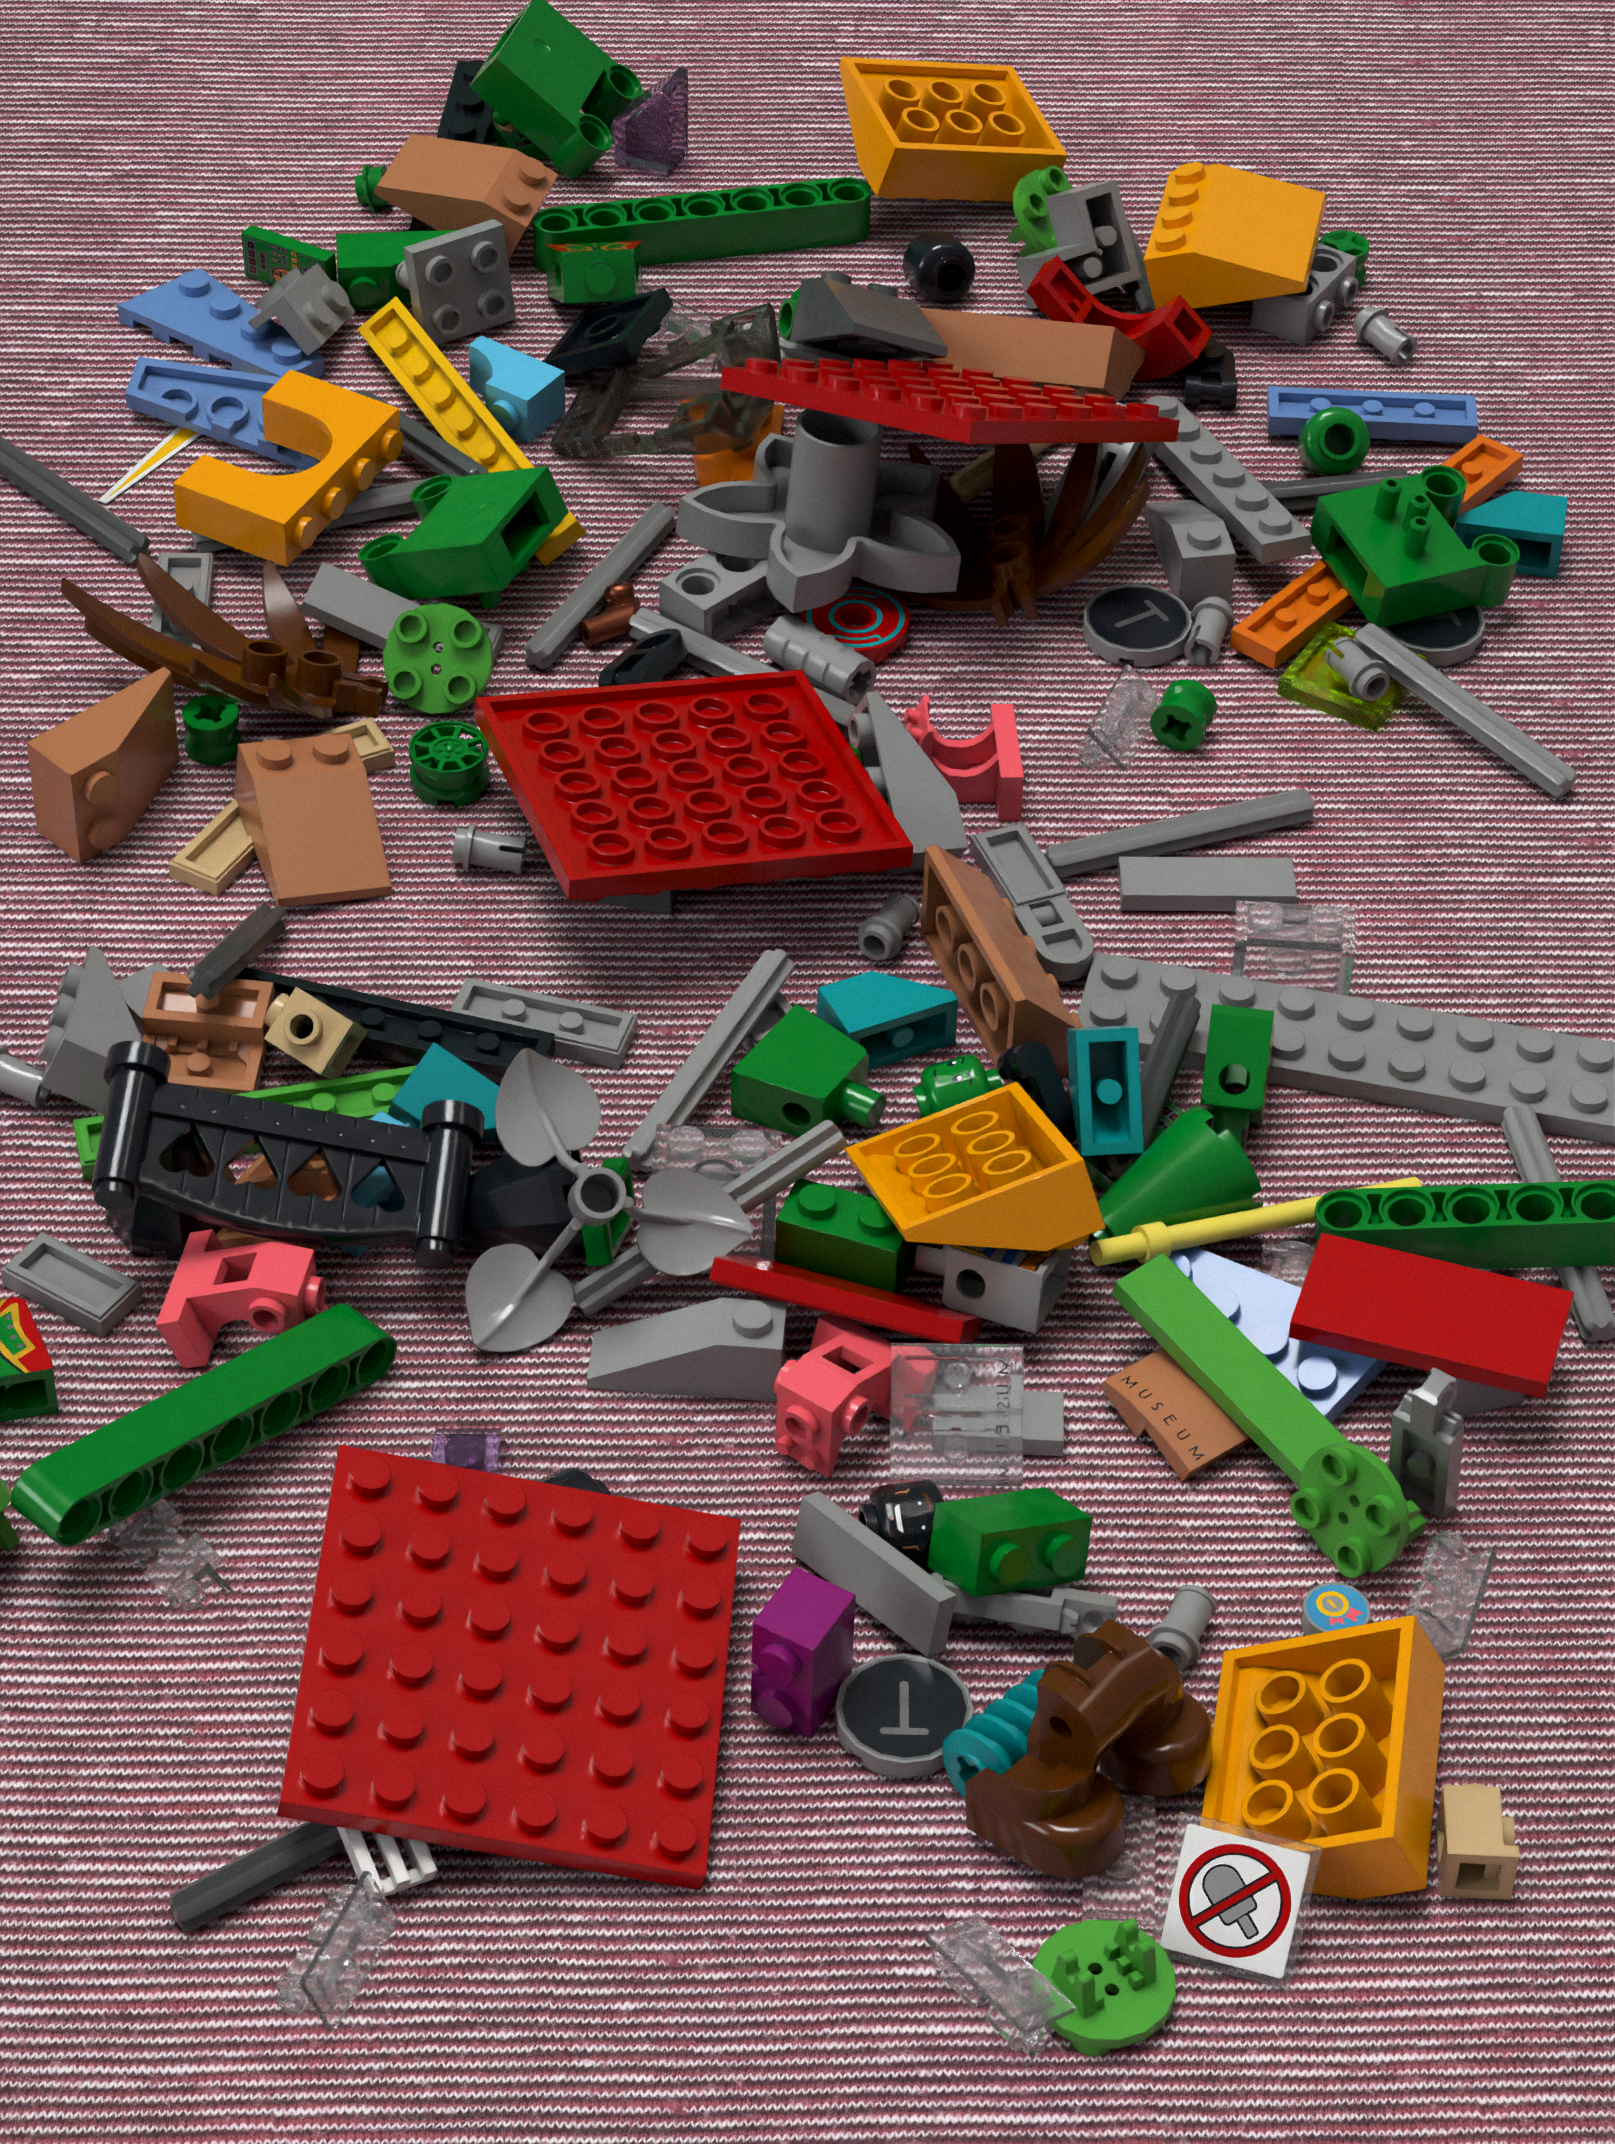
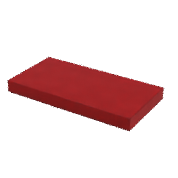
(845, 1298)
(1432, 1315)

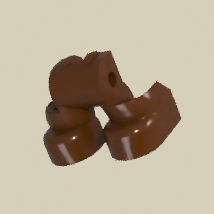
(1111, 1707)

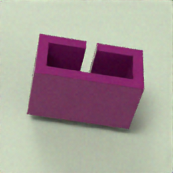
(801, 1652)

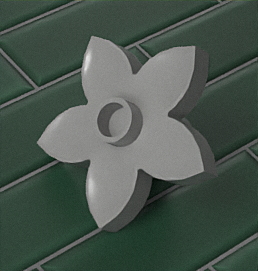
(828, 515)

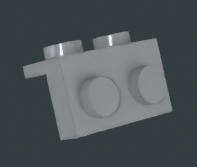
(306, 306)

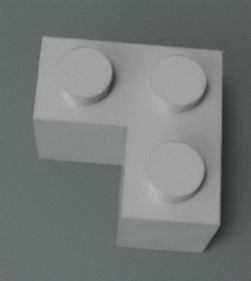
(1089, 238)

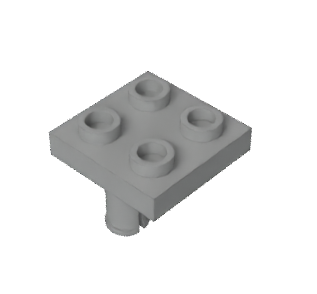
(459, 281)

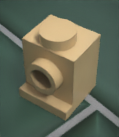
(329, 1044)
(1475, 1844)

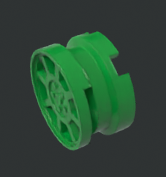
(448, 765)

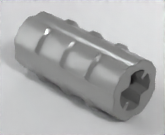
(823, 659)

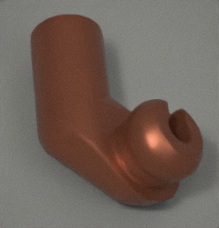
(616, 617)

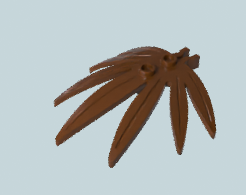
(1023, 560)
(269, 674)

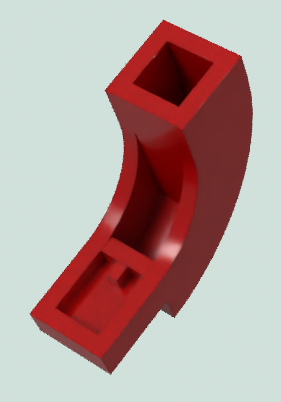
(1169, 334)

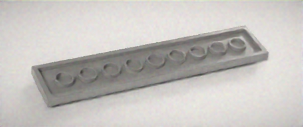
(1377, 1047)

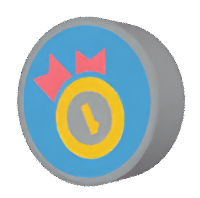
(1333, 1608)

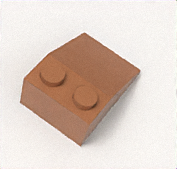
(466, 184)
(104, 767)
(311, 819)

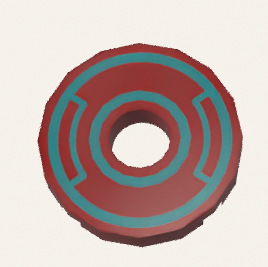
(879, 610)

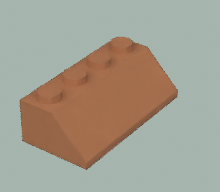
(1046, 351)
(990, 961)

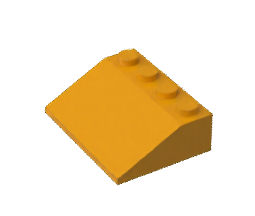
(945, 128)
(1231, 237)
(982, 1177)
(1335, 1750)

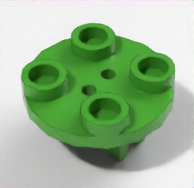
(1032, 211)
(412, 656)
(1353, 1508)
(1128, 1965)

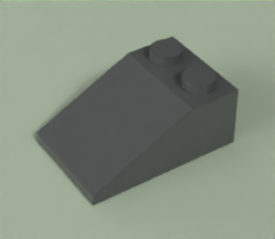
(863, 321)

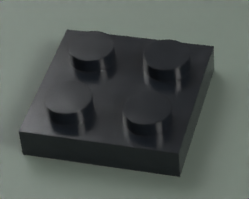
(610, 334)

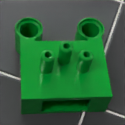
(542, 79)
(470, 536)
(1400, 549)

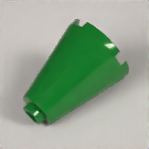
(1180, 1180)

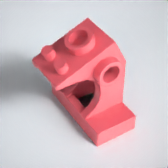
(980, 767)
(261, 1283)
(822, 1396)

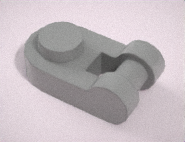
(1059, 937)

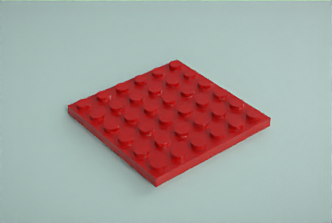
(950, 404)
(689, 784)
(514, 1669)

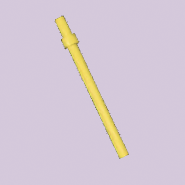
(1156, 1238)

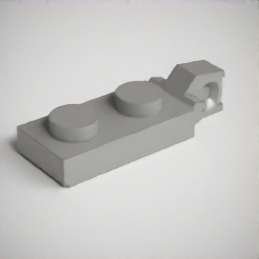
(1428, 1445)
(1038, 1608)

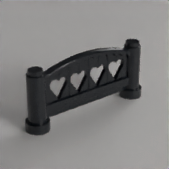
(151, 1115)

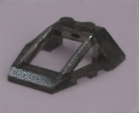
(704, 426)

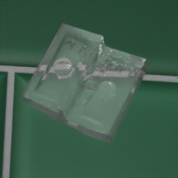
(956, 1414)

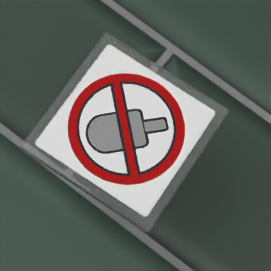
(1236, 1899)

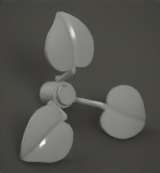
(684, 1216)

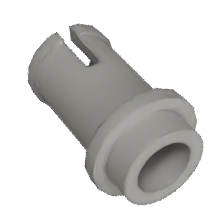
(1375, 328)
(1211, 622)
(1365, 677)
(488, 850)
(883, 934)
(22, 1080)
(1184, 1626)

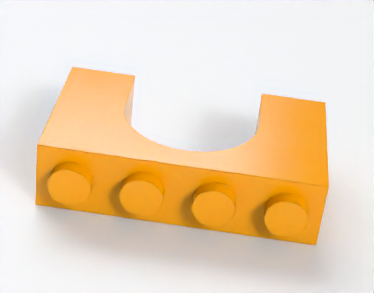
(286, 513)

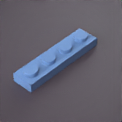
(1386, 414)

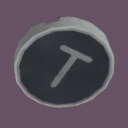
(1136, 625)
(1442, 637)
(900, 1713)

